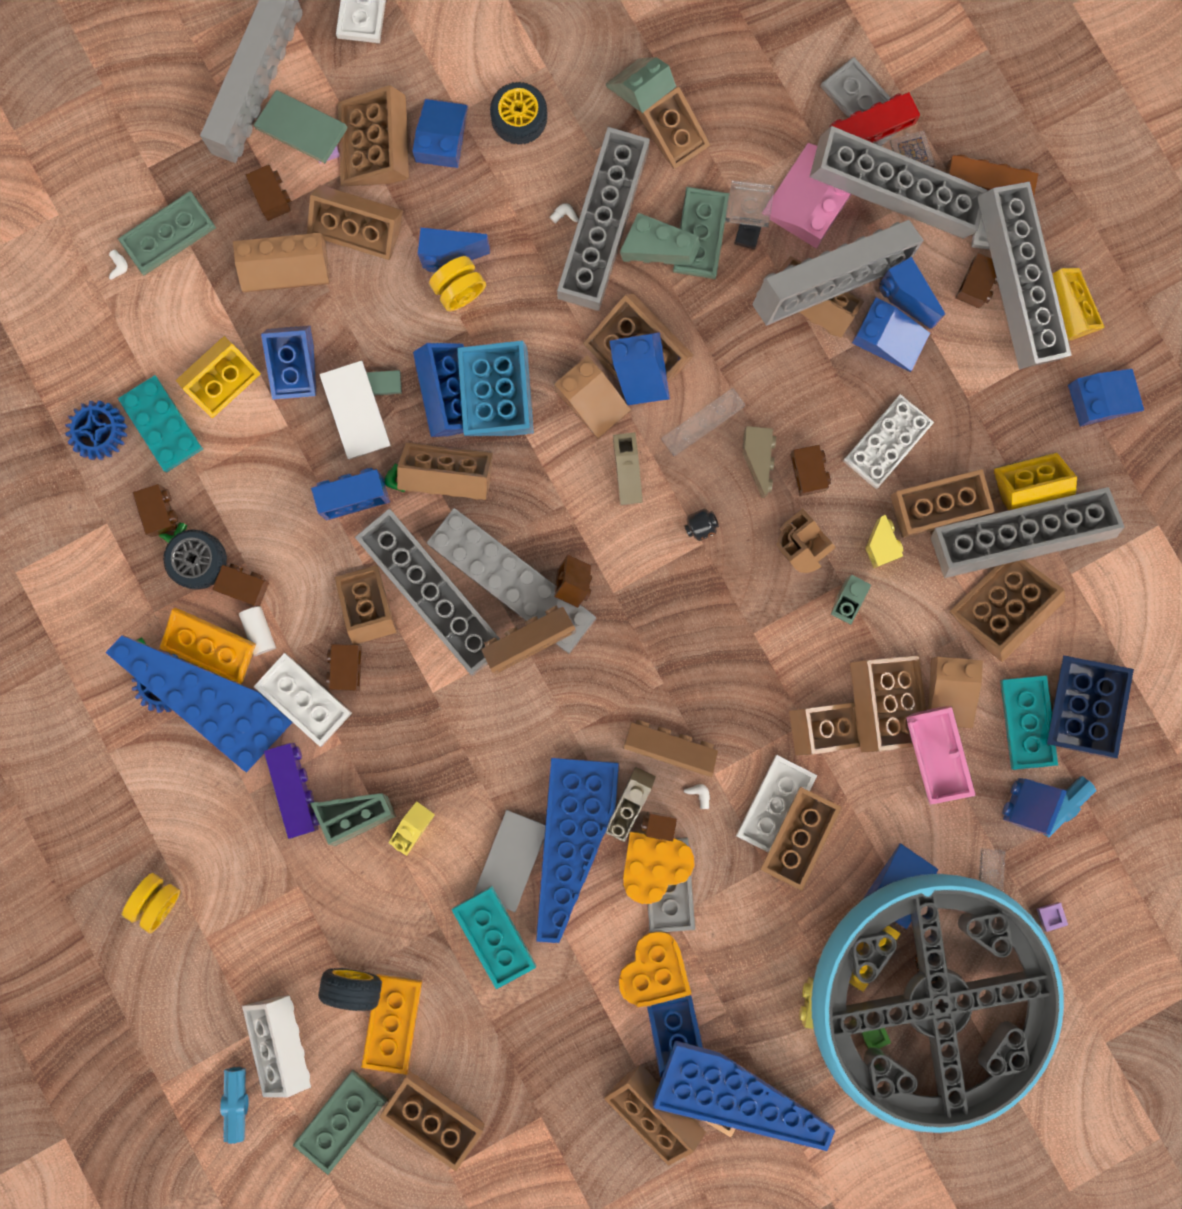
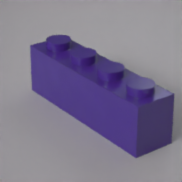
(291, 789)

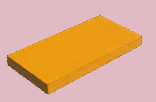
(207, 645)
(392, 1025)

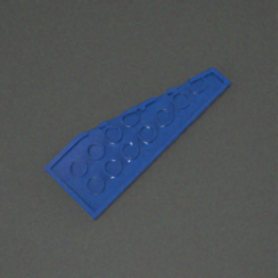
(221, 710)
(576, 820)
(721, 1092)

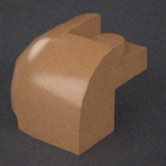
(803, 542)

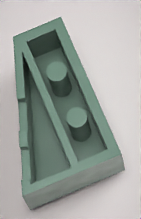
(659, 242)
(352, 816)

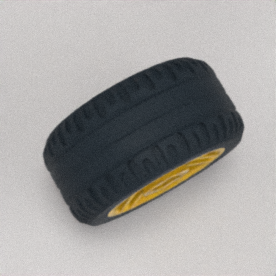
(518, 113)
(350, 989)

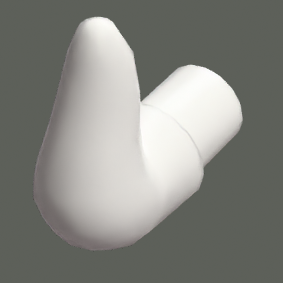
(561, 211)
(121, 264)
(703, 792)

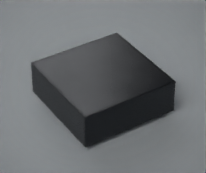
(747, 236)

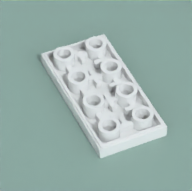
(355, 410)
(888, 441)

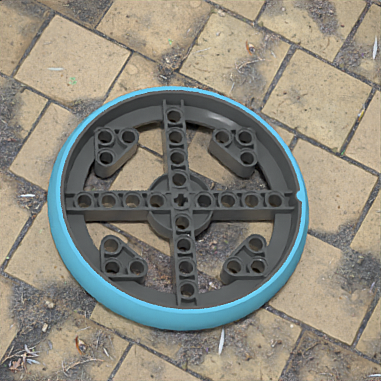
(1008, 1078)

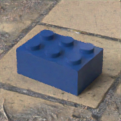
(350, 494)

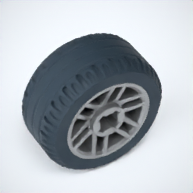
(182, 553)

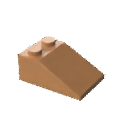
(674, 128)
(592, 397)
(365, 605)
(957, 685)
(824, 729)

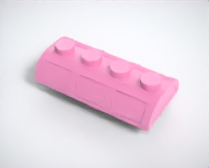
(940, 755)

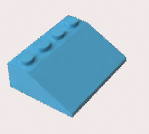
(495, 389)

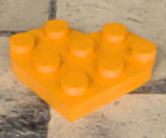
(653, 866)
(655, 973)

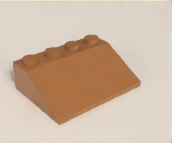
(376, 138)
(633, 319)
(1008, 607)
(883, 698)

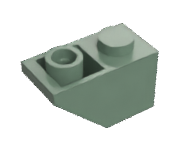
(850, 599)

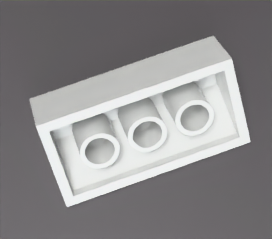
(276, 1047)

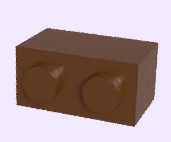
(268, 192)
(978, 282)
(810, 470)
(155, 510)
(573, 581)
(241, 586)
(344, 667)
(659, 826)

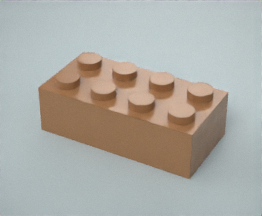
(942, 503)
(432, 1121)

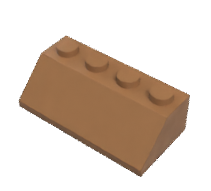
(354, 221)
(281, 262)
(831, 314)
(444, 471)
(529, 640)
(671, 749)
(800, 838)
(666, 1133)

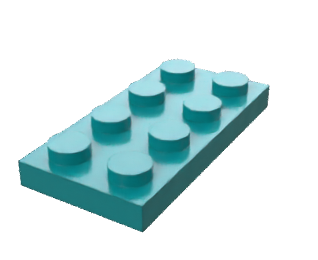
(160, 423)
(1028, 722)
(494, 937)

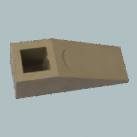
(757, 453)
(627, 468)
(630, 804)

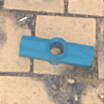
(1075, 797)
(234, 1105)

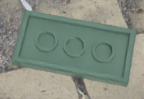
(300, 126)
(704, 216)
(166, 233)
(340, 1122)

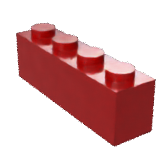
(881, 118)

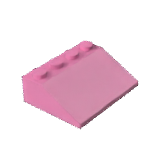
(806, 204)

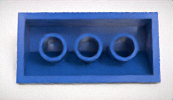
(440, 387)

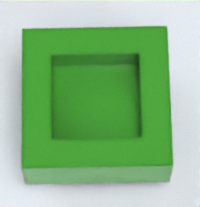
(876, 1038)

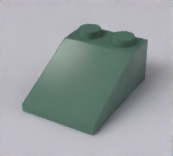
(643, 82)

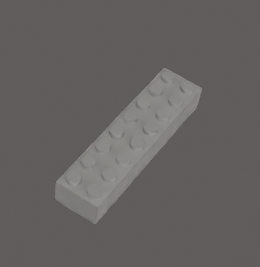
(250, 77)
(897, 182)
(603, 219)
(835, 272)
(1024, 275)
(1026, 532)
(504, 574)
(428, 589)

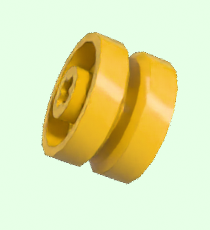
(457, 283)
(151, 903)

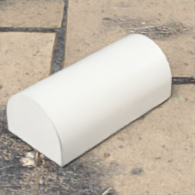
(257, 630)

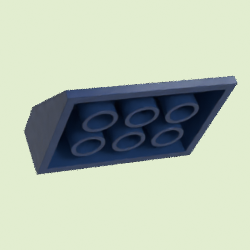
(1090, 707)

